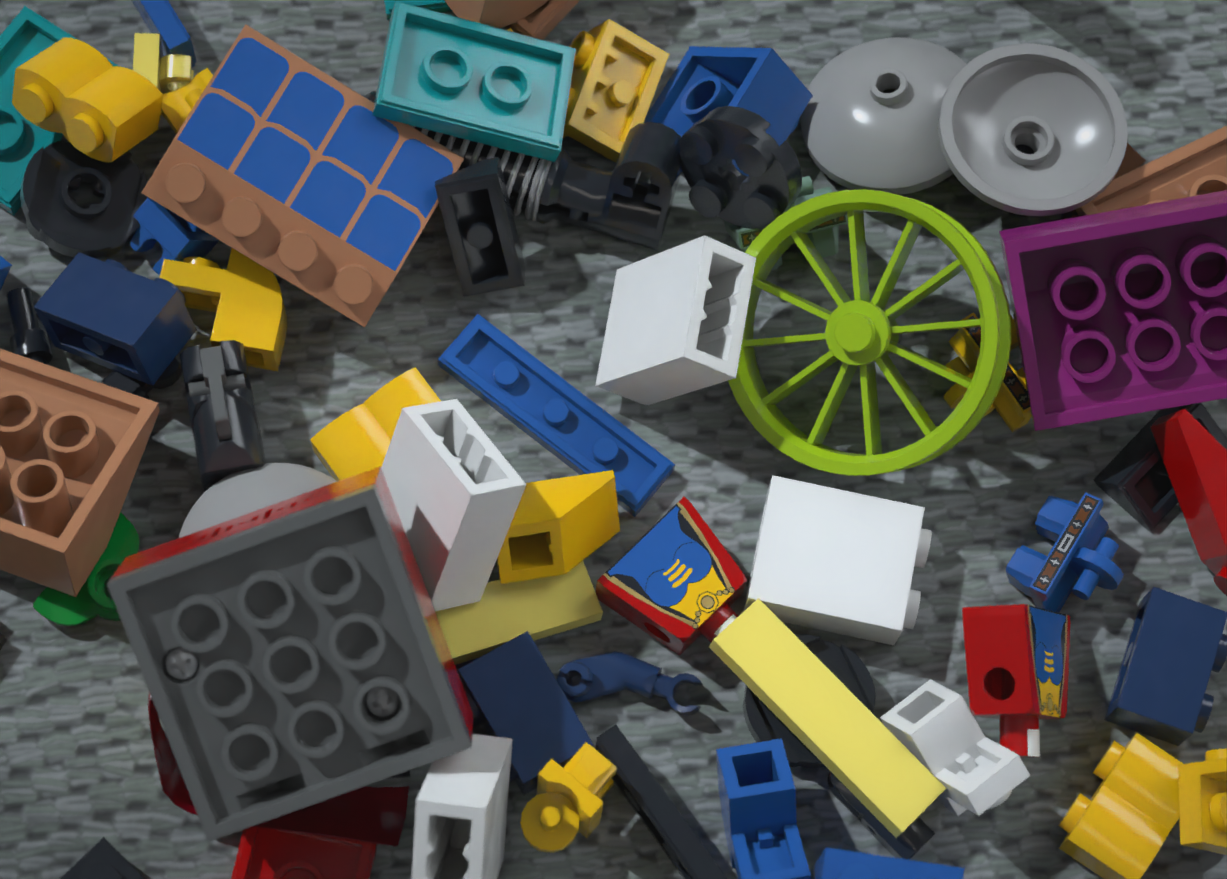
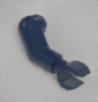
(617, 672)

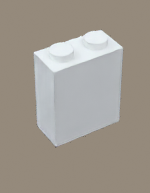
(676, 321)
(451, 498)
(838, 560)
(464, 813)

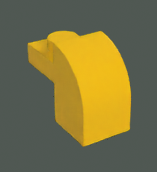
(244, 299)

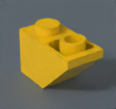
(558, 526)

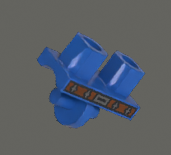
(1076, 560)

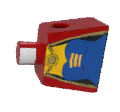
(675, 581)
(1017, 669)

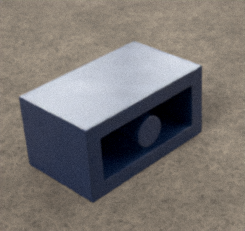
(116, 317)
(1169, 667)
(521, 700)

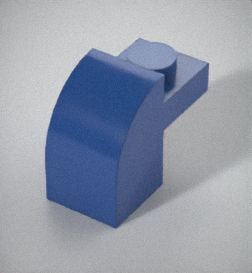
(760, 811)

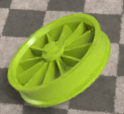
(865, 334)

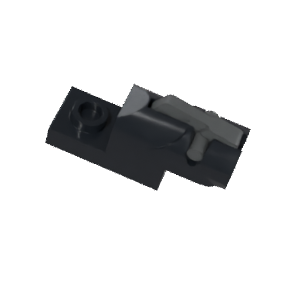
(221, 411)

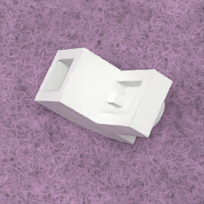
(951, 745)

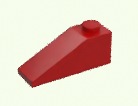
(1199, 479)

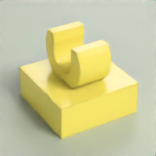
(165, 72)

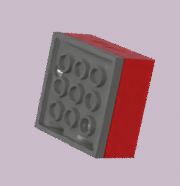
(293, 654)

